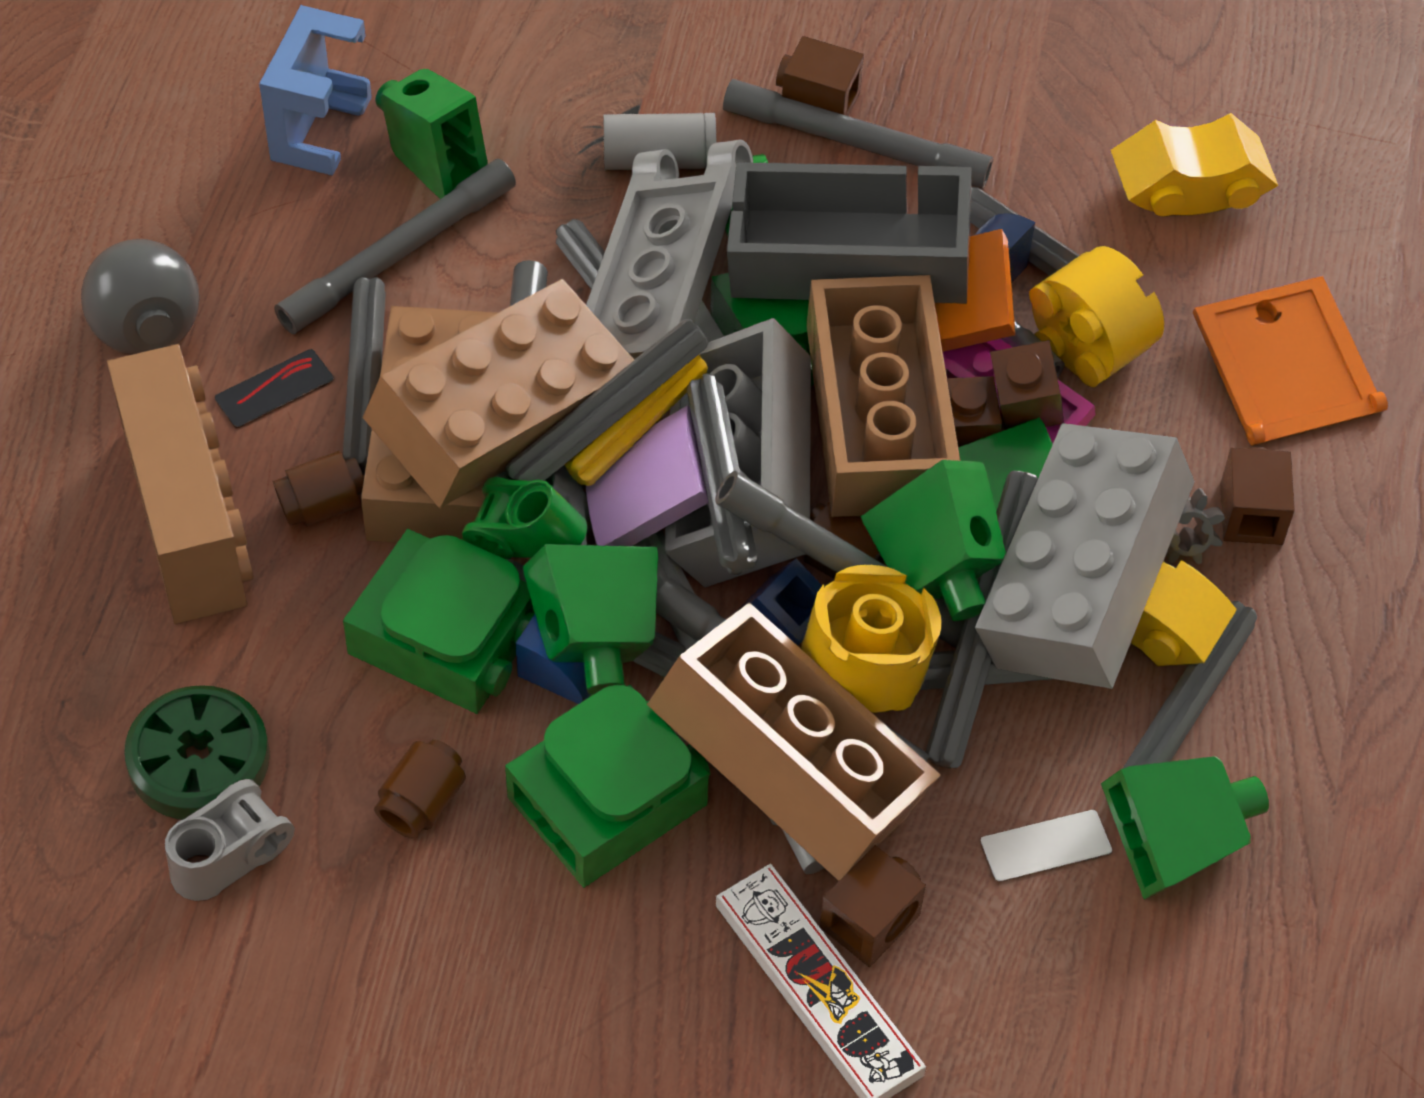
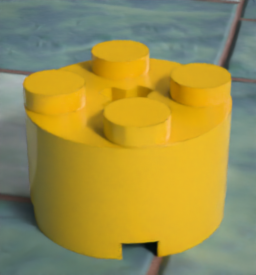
(1096, 314)
(874, 635)

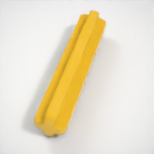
(613, 443)

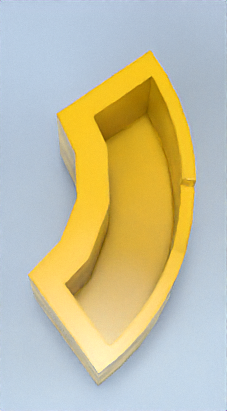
(1194, 167)
(1182, 617)

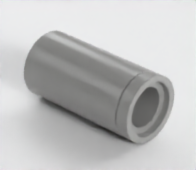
(681, 133)

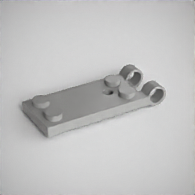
(664, 245)

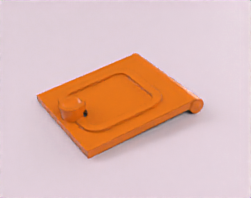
(1289, 369)

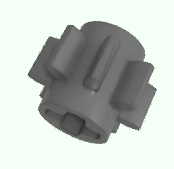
(1197, 540)

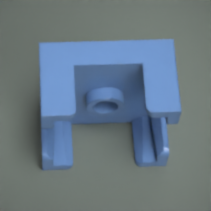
(303, 87)

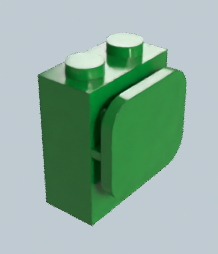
(442, 618)
(606, 782)

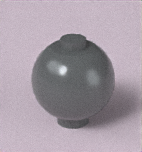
(140, 296)

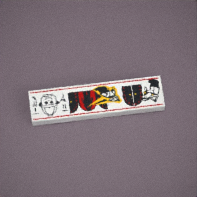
(820, 985)

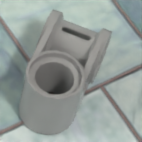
(235, 834)

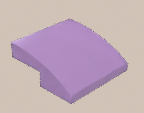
(649, 484)

